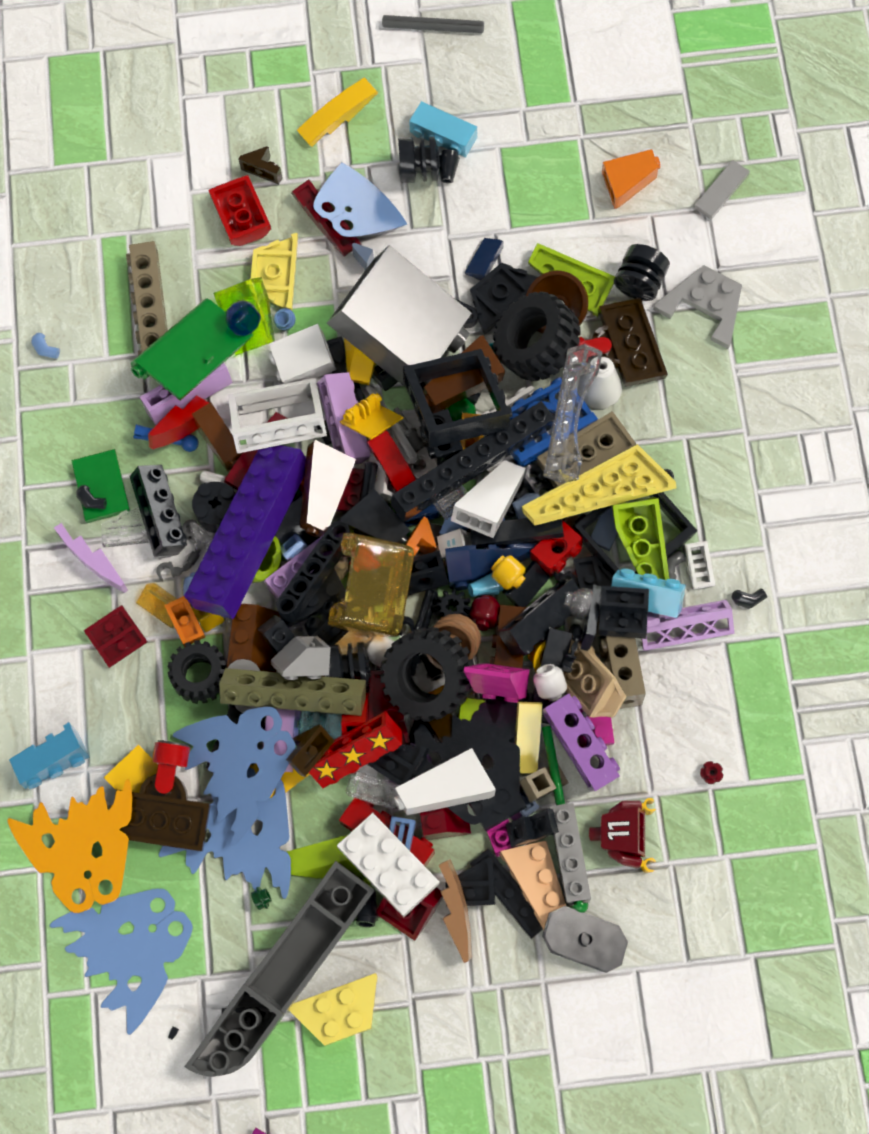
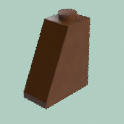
(216, 435)

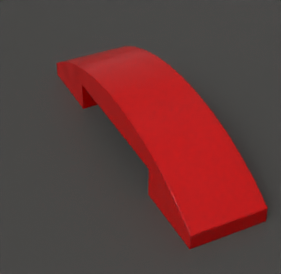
(391, 460)

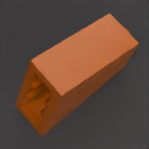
(629, 175)

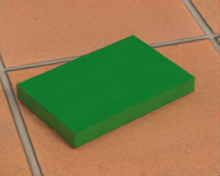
(104, 478)

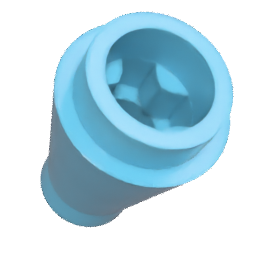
(484, 586)

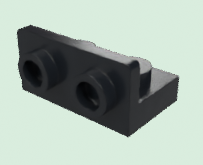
(318, 624)

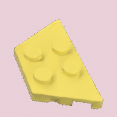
(277, 268)
(339, 1011)

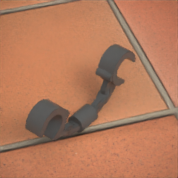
(176, 571)

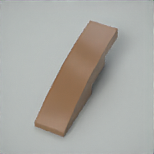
(458, 920)

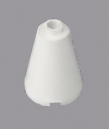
(605, 388)

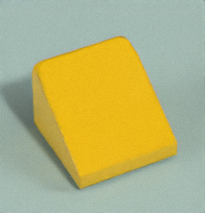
(207, 620)

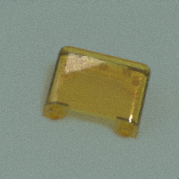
(374, 587)

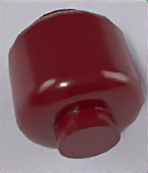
(485, 612)

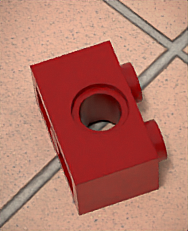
(555, 562)

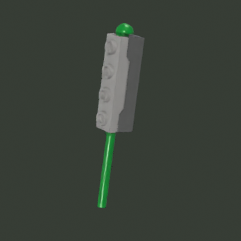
(567, 840)

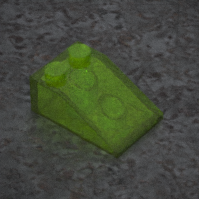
(254, 292)

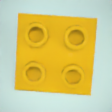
(370, 417)

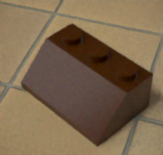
(247, 641)

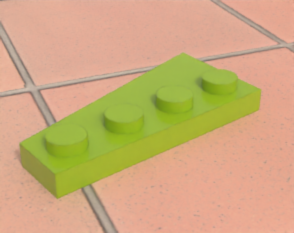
(596, 282)

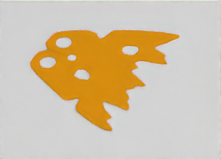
(73, 846)

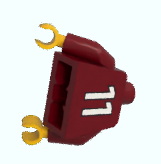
(624, 833)

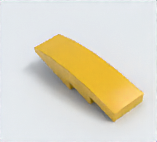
(337, 110)

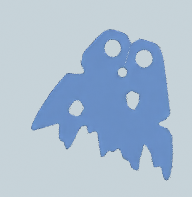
(233, 758)
(252, 851)
(129, 954)

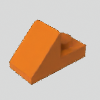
(422, 538)
(184, 620)

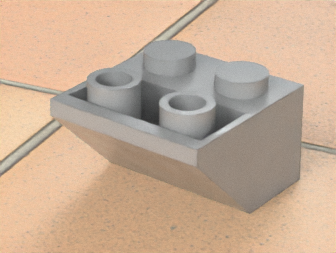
(303, 657)

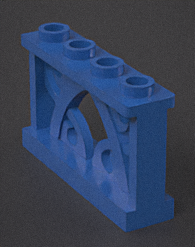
(534, 449)

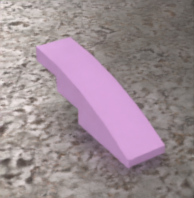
(95, 561)

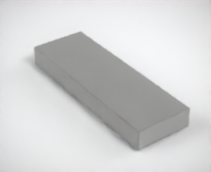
(721, 189)

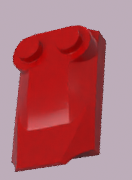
(240, 211)

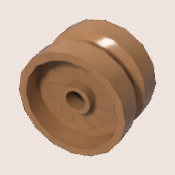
(464, 629)

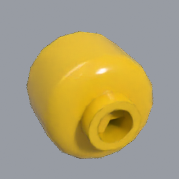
(508, 572)

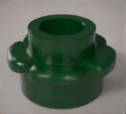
(261, 898)

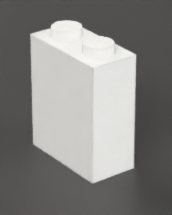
(301, 355)

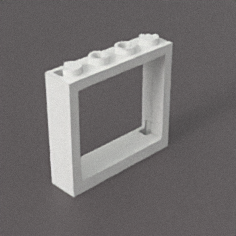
(280, 431)

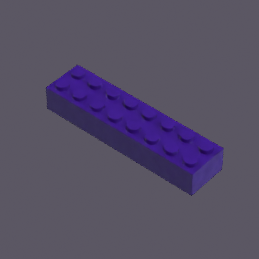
(247, 531)

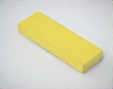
(528, 734)

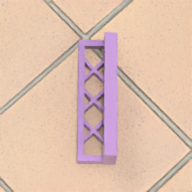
(690, 616)

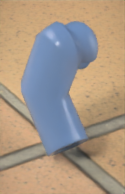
(42, 348)

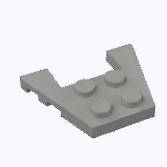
(710, 294)

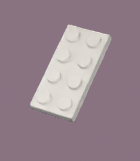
(388, 864)

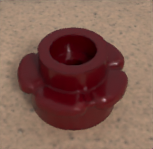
(705, 772)

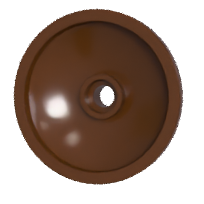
(565, 288)

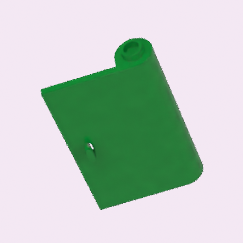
(189, 350)

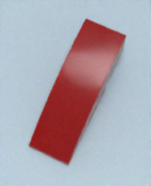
(175, 424)

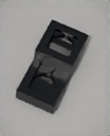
(532, 828)

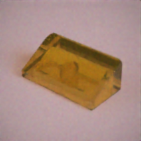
(153, 600)

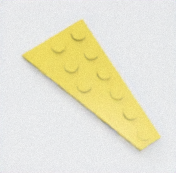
(615, 481)

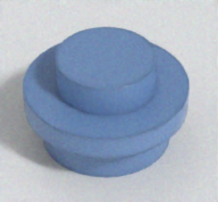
(284, 319)

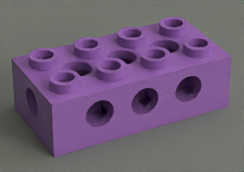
(607, 767)

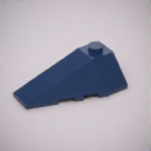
(470, 564)

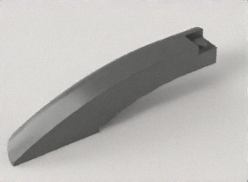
(282, 973)

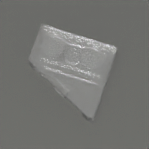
(124, 529)

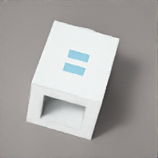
(453, 539)

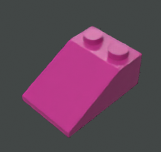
(498, 681)

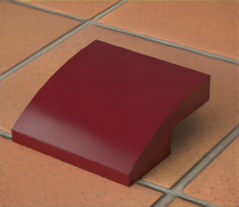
(115, 636)

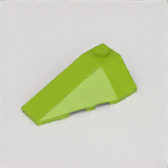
(642, 535)
(318, 858)

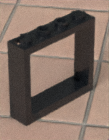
(464, 428)
(666, 505)

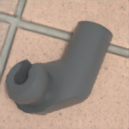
(672, 562)

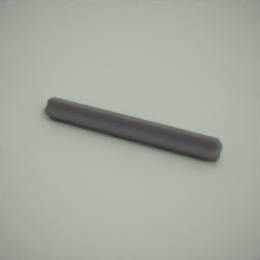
(435, 24)

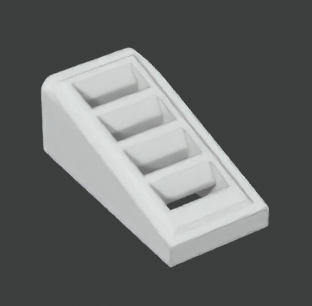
(703, 546)

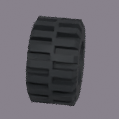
(185, 659)

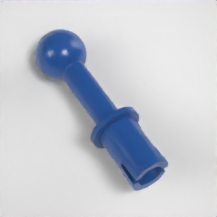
(188, 443)

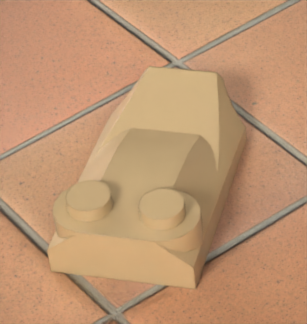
(593, 684)

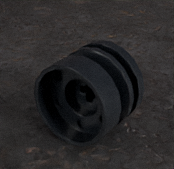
(418, 159)
(641, 272)
(351, 664)

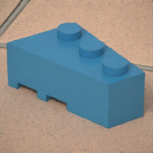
(49, 758)

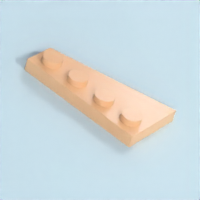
(536, 876)

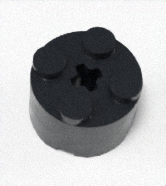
(208, 497)

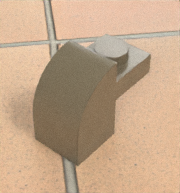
(540, 784)

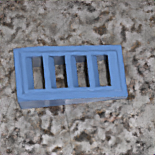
(293, 547)

